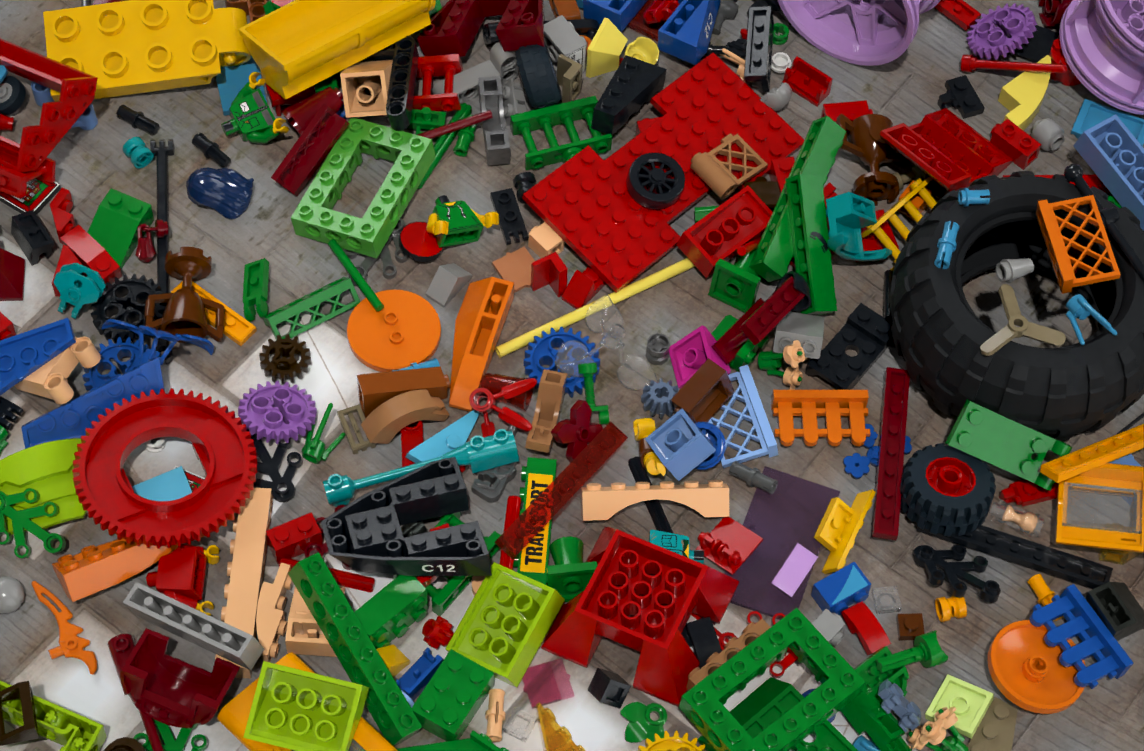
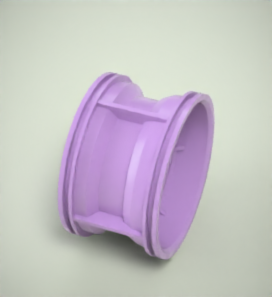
(858, 29)
(1107, 49)

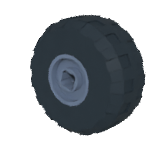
(538, 76)

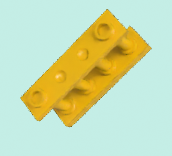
(917, 187)

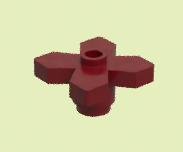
(576, 430)

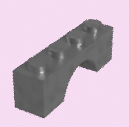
(494, 129)

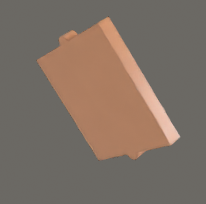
(515, 268)

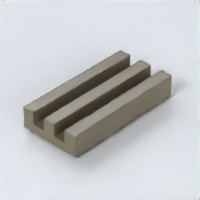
(349, 411)

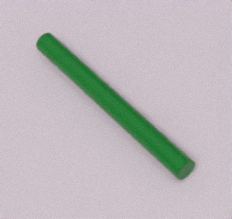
(355, 274)

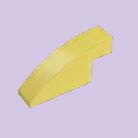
(1025, 95)

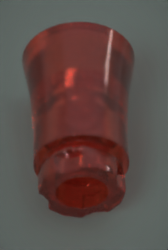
(495, 383)

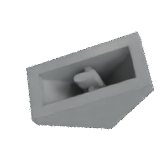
(447, 283)

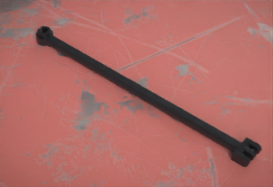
(162, 213)

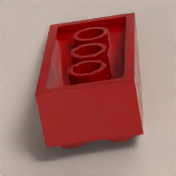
(725, 230)

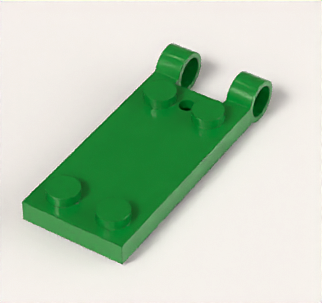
(1004, 443)

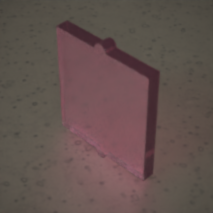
(547, 683)

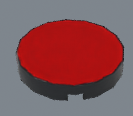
(418, 243)

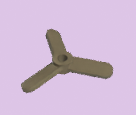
(1025, 327)

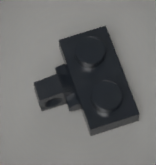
(961, 96)

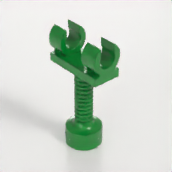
(587, 371)

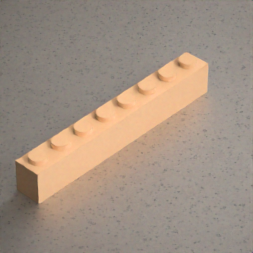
(247, 566)

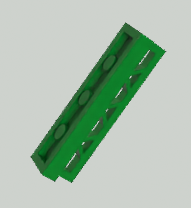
(312, 299)

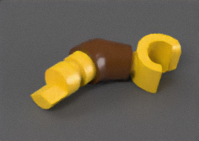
(649, 460)

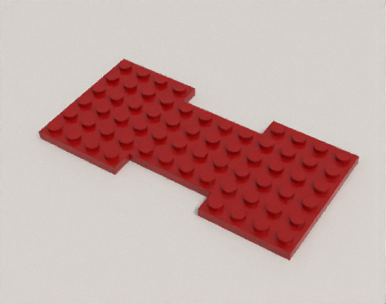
(589, 196)

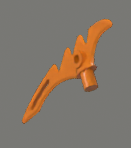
(69, 642)

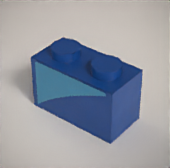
(841, 589)

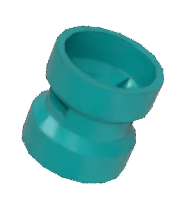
(139, 154)

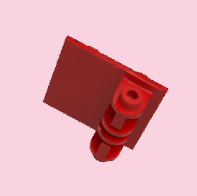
(728, 544)

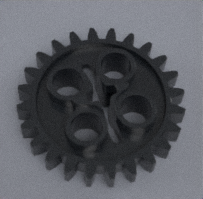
(127, 308)

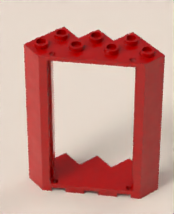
(56, 117)

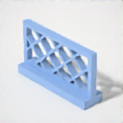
(757, 417)

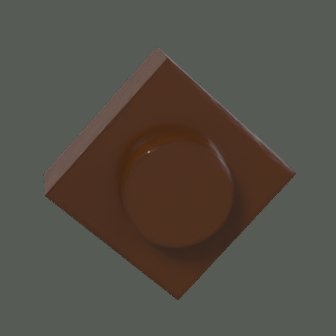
(909, 626)

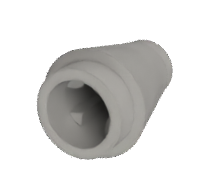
(1012, 269)

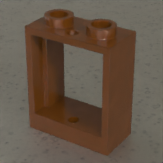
(704, 392)

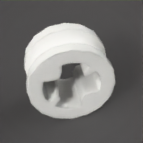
(155, 448)

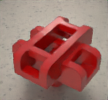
(660, 11)

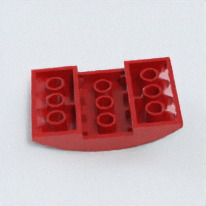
(947, 149)

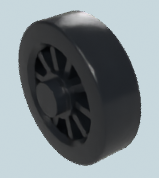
(651, 185)

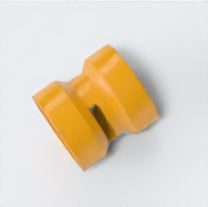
(950, 607)

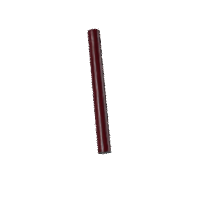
(457, 125)

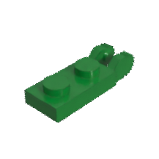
(255, 289)

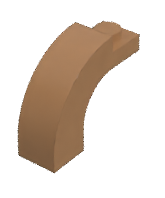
(547, 410)
(401, 411)

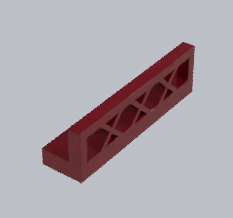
(310, 150)

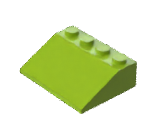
(506, 623)
(304, 710)

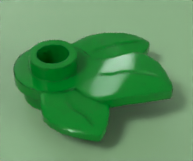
(640, 724)

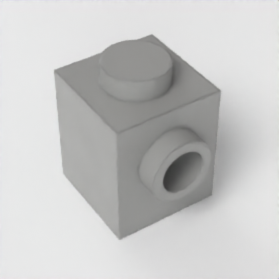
(830, 626)

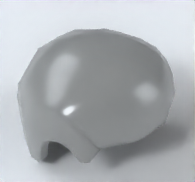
(778, 97)
(10, 594)

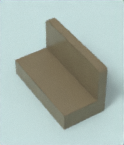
(569, 77)

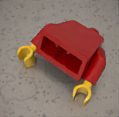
(183, 574)

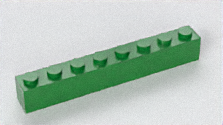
(815, 157)

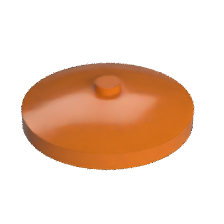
(1030, 670)

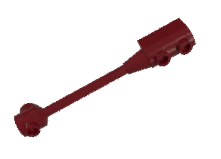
(120, 649)

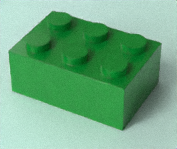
(393, 610)
(453, 696)

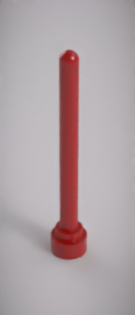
(971, 63)

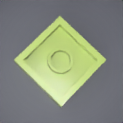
(969, 701)

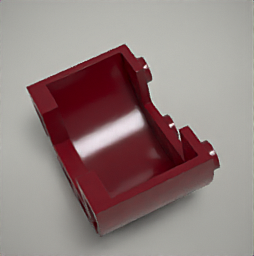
(172, 688)

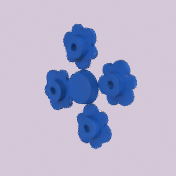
(863, 462)

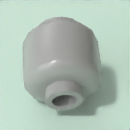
(1048, 134)

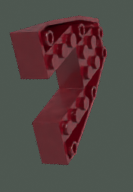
(459, 20)

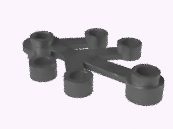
(385, 256)

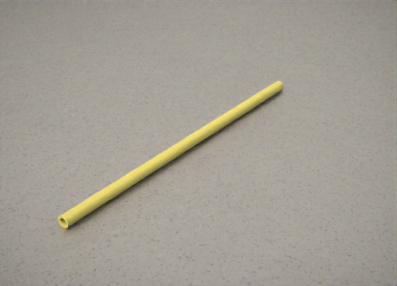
(580, 313)

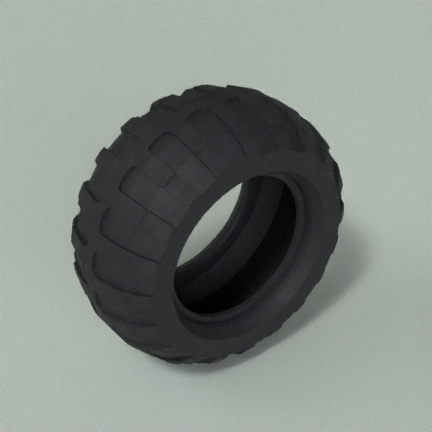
(1040, 388)

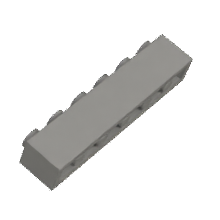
(193, 626)

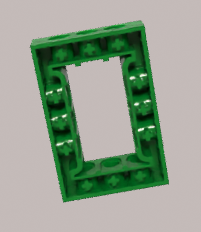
(839, 687)

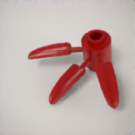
(505, 413)

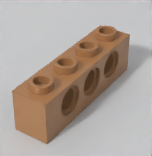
(732, 647)

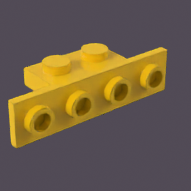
(840, 528)

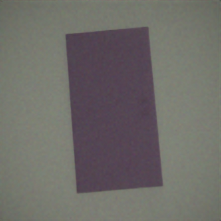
(782, 520)

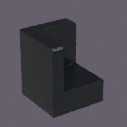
(609, 688)

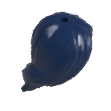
(221, 190)

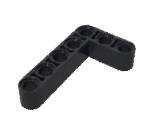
(402, 80)

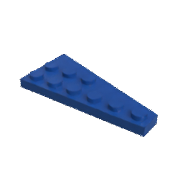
(31, 350)
(76, 415)

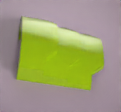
(48, 471)

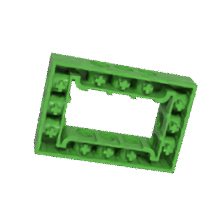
(369, 234)

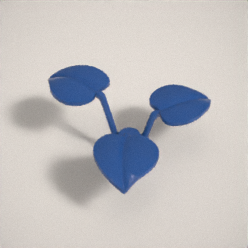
(149, 354)

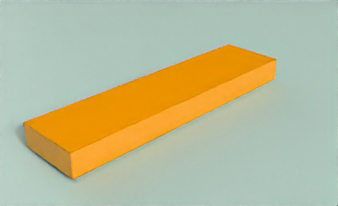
(235, 327)

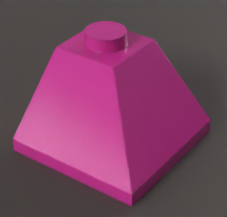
(692, 352)

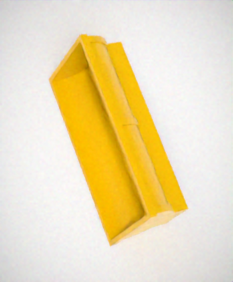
(322, 37)

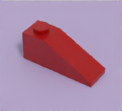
(91, 254)

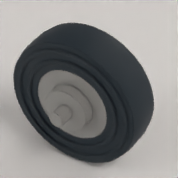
(11, 95)

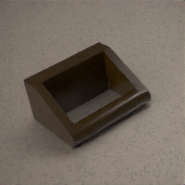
(30, 730)

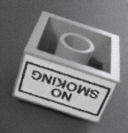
(563, 39)

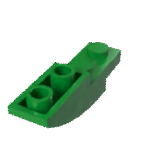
(883, 728)

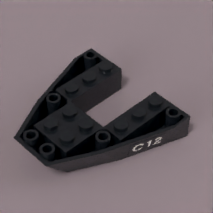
(370, 535)

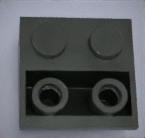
(1117, 609)

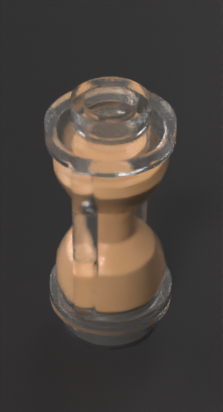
(1026, 522)

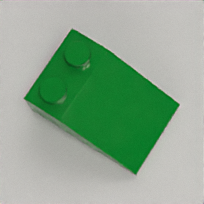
(117, 224)

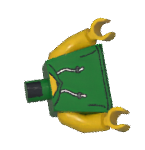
(457, 223)

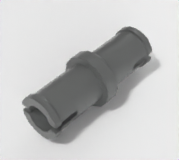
(753, 477)

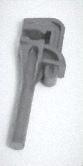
(499, 475)

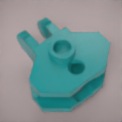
(78, 288)

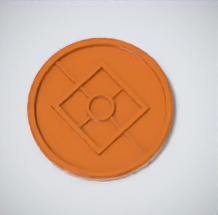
(397, 335)

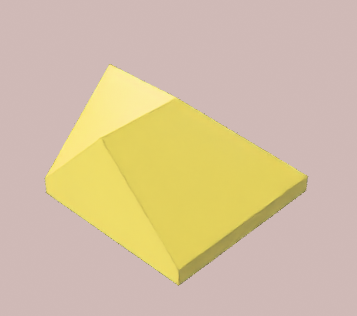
(605, 49)

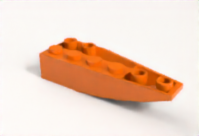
(477, 335)
(104, 566)

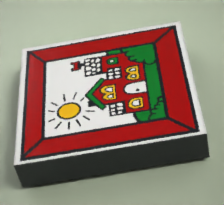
(37, 196)

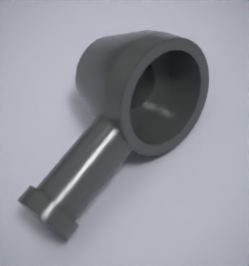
(726, 10)

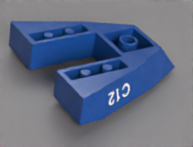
(683, 34)

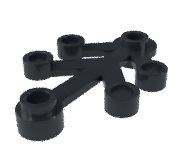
(271, 467)
(929, 558)

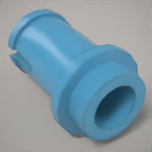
(968, 197)

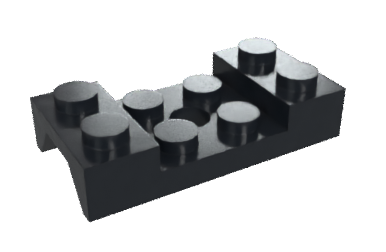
(864, 333)

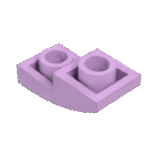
(794, 570)

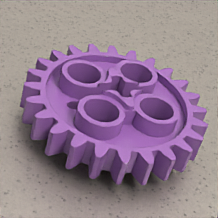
(1010, 21)
(277, 412)

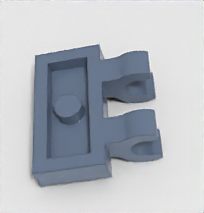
(893, 699)

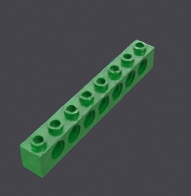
(354, 648)

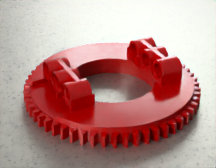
(218, 442)

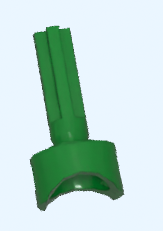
(925, 650)

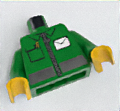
(252, 115)

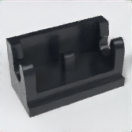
(31, 236)

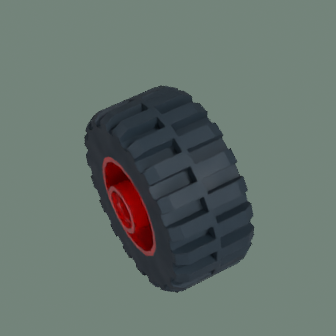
(946, 490)

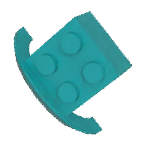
(846, 217)

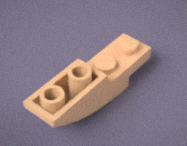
(270, 613)

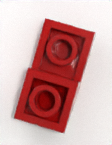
(865, 624)

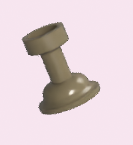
(907, 177)

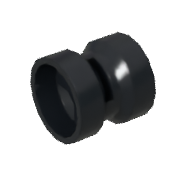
(523, 182)

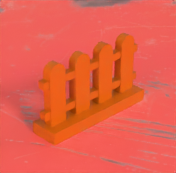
(820, 403)

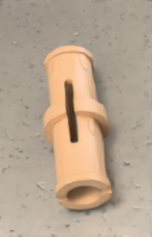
(495, 714)

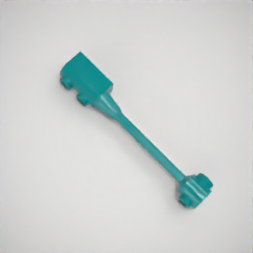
(479, 453)

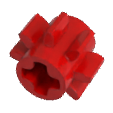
(437, 632)

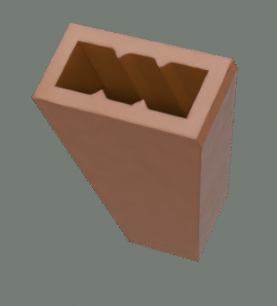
(382, 386)

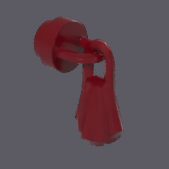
(145, 250)

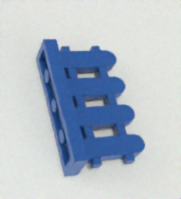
(1095, 638)

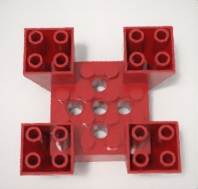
(655, 628)

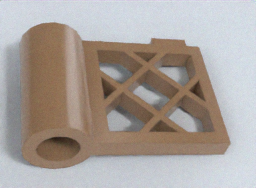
(718, 173)

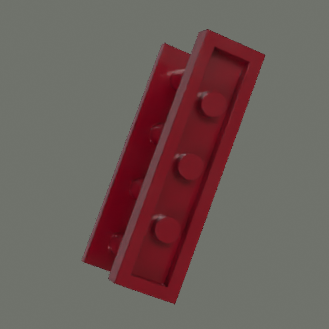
(758, 320)

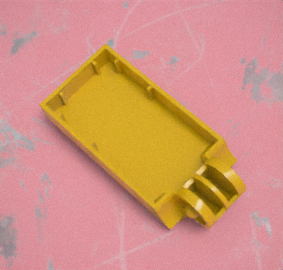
(146, 43)

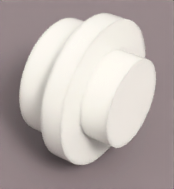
(780, 62)

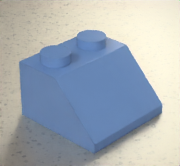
(680, 444)

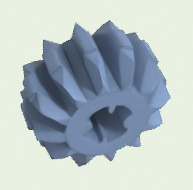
(658, 398)

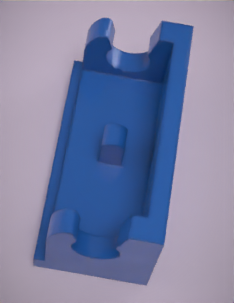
(419, 674)

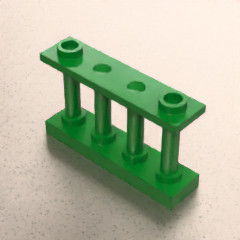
(555, 115)
(455, 585)

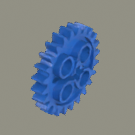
(113, 351)
(542, 353)

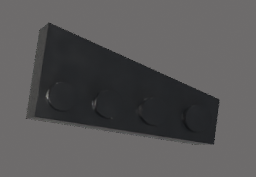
(626, 92)

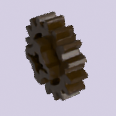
(285, 358)

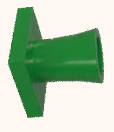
(735, 283)
(569, 573)

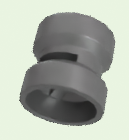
(657, 349)

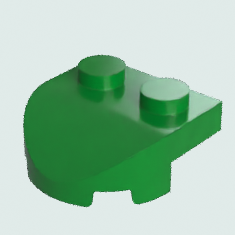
(874, 678)

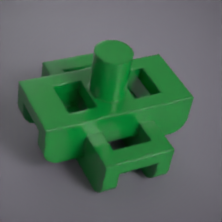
(426, 119)

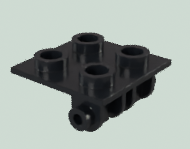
(1039, 45)

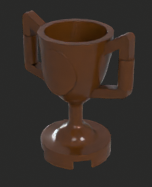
(872, 152)
(185, 307)

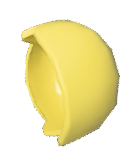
(643, 49)

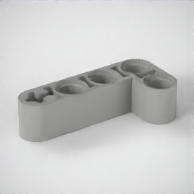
(466, 82)

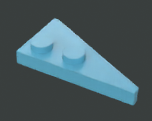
(445, 440)

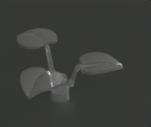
(607, 319)

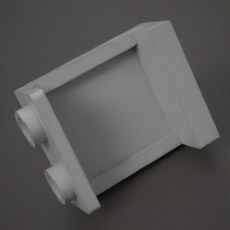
(800, 327)

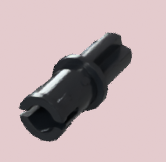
(137, 119)
(210, 150)

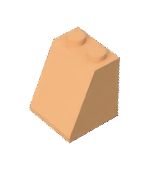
(366, 88)

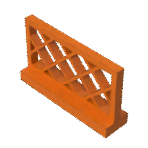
(1056, 242)

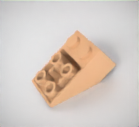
(303, 632)

